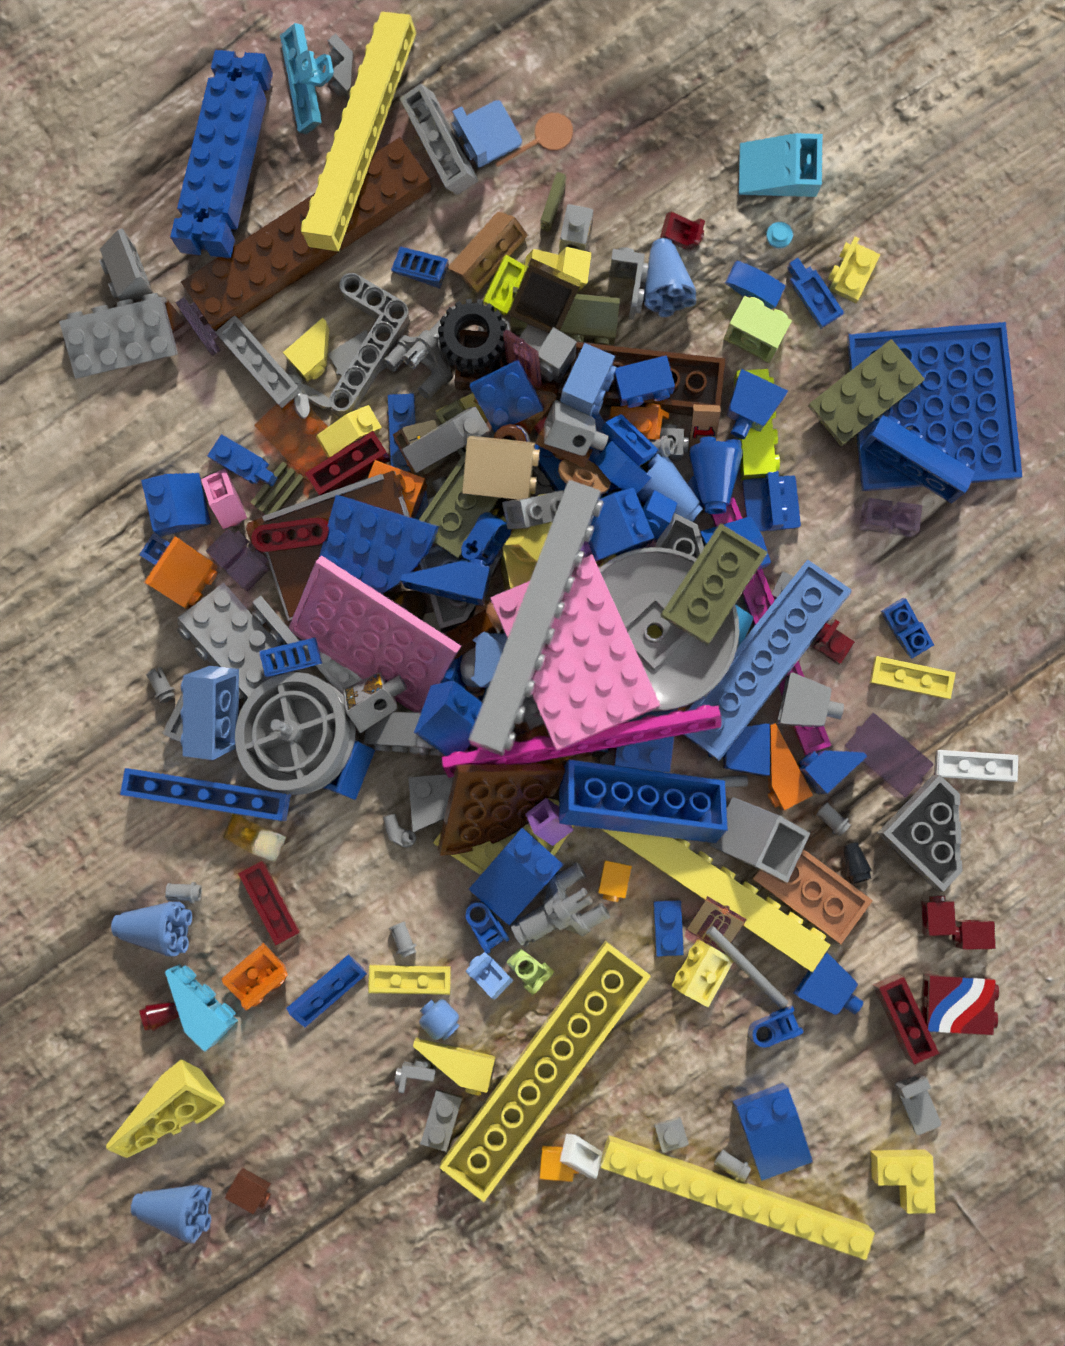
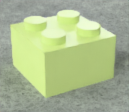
(757, 328)

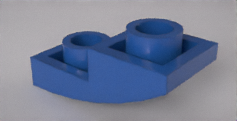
(753, 282)
(906, 628)

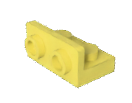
(854, 270)
(702, 973)

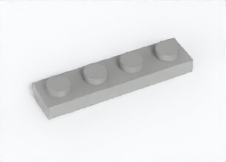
(258, 361)

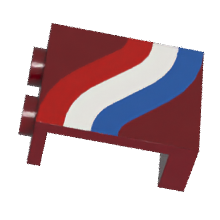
(960, 1004)

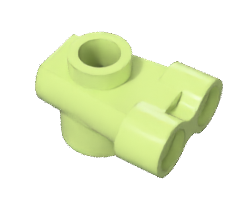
(533, 974)

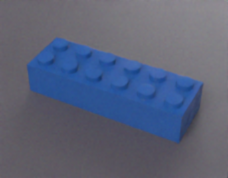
(642, 802)

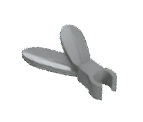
(307, 395)

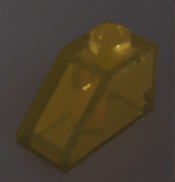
(254, 837)

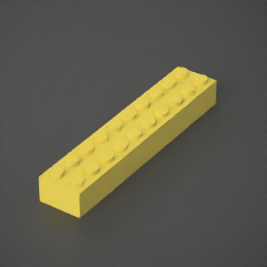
(544, 1071)

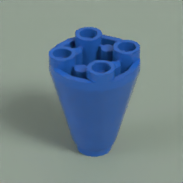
(715, 471)

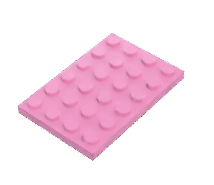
(371, 633)
(590, 667)

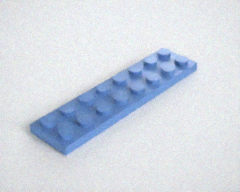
(770, 654)

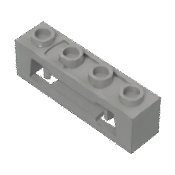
(439, 139)

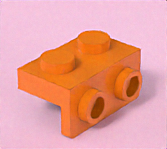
(645, 419)
(255, 976)

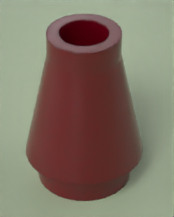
(158, 1015)

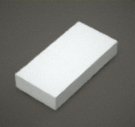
(581, 1156)

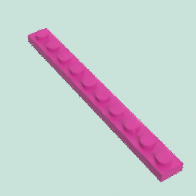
(758, 600)
(626, 733)

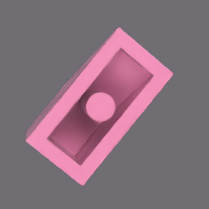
(224, 499)

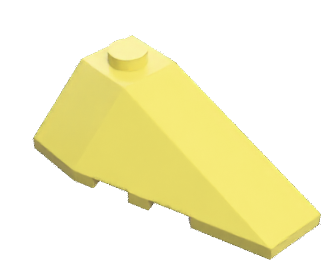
(173, 1101)

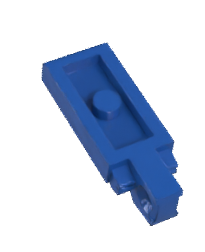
(814, 294)
(241, 461)

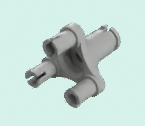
(426, 350)
(560, 910)

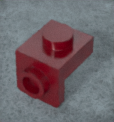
(682, 231)

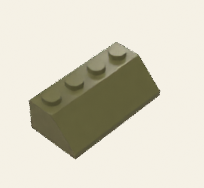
(588, 320)

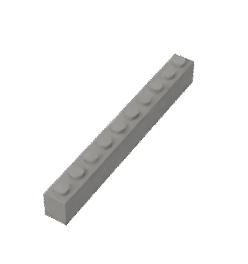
(535, 618)

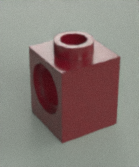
(938, 916)
(975, 934)

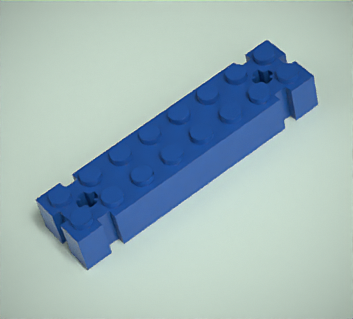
(222, 154)

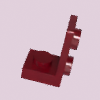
(833, 643)

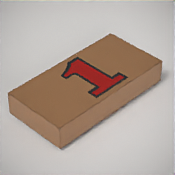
(703, 423)

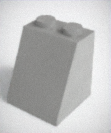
(762, 839)

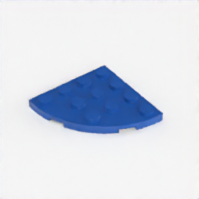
(375, 542)

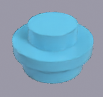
(779, 235)

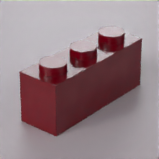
(348, 465)
(905, 1019)

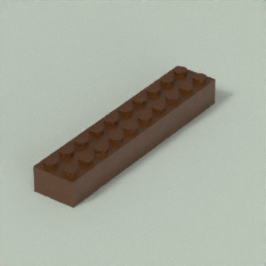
(279, 251)
(695, 377)

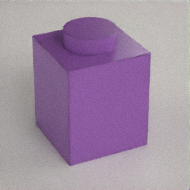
(545, 822)

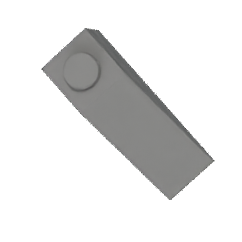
(445, 439)

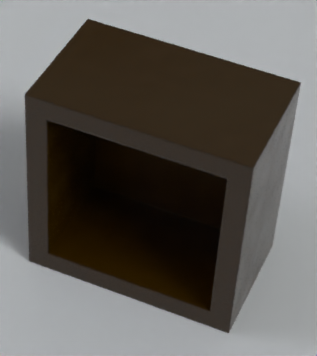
(544, 296)

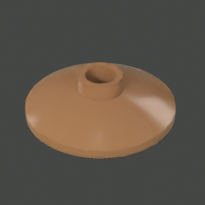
(589, 475)

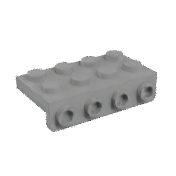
(118, 336)
(228, 637)

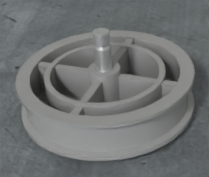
(294, 733)

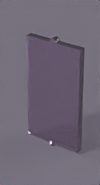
(889, 754)

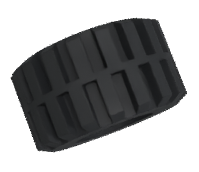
(468, 315)

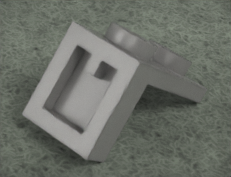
(532, 511)
(918, 1103)

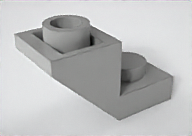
(344, 72)

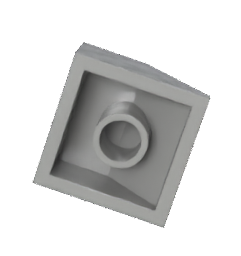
(124, 267)

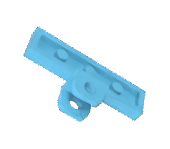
(303, 76)

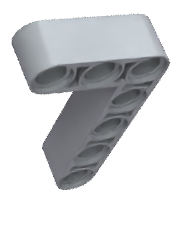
(371, 344)

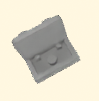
(630, 265)

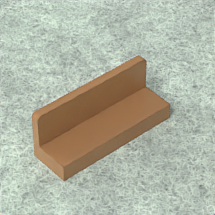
(486, 250)

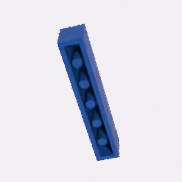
(205, 794)

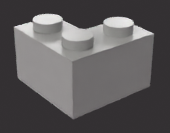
(554, 350)

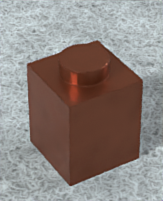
(248, 1191)

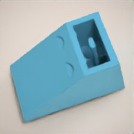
(781, 166)
(200, 1013)

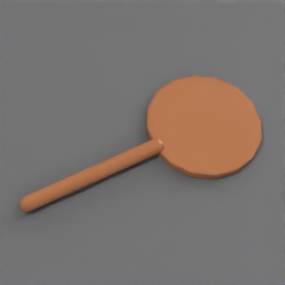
(551, 132)

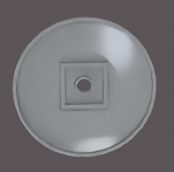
(676, 662)

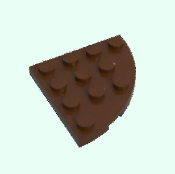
(493, 802)

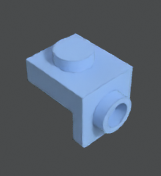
(489, 975)

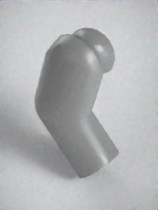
(397, 834)

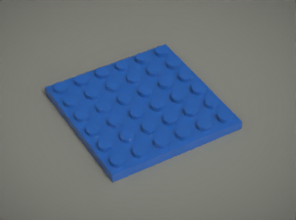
(960, 404)

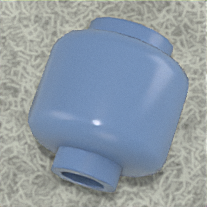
(439, 1019)

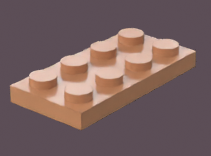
(819, 896)

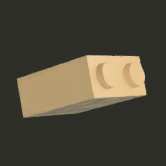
(500, 468)

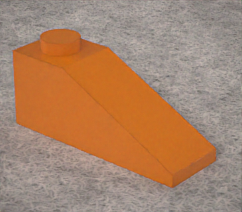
(785, 778)

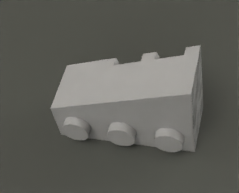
(428, 799)

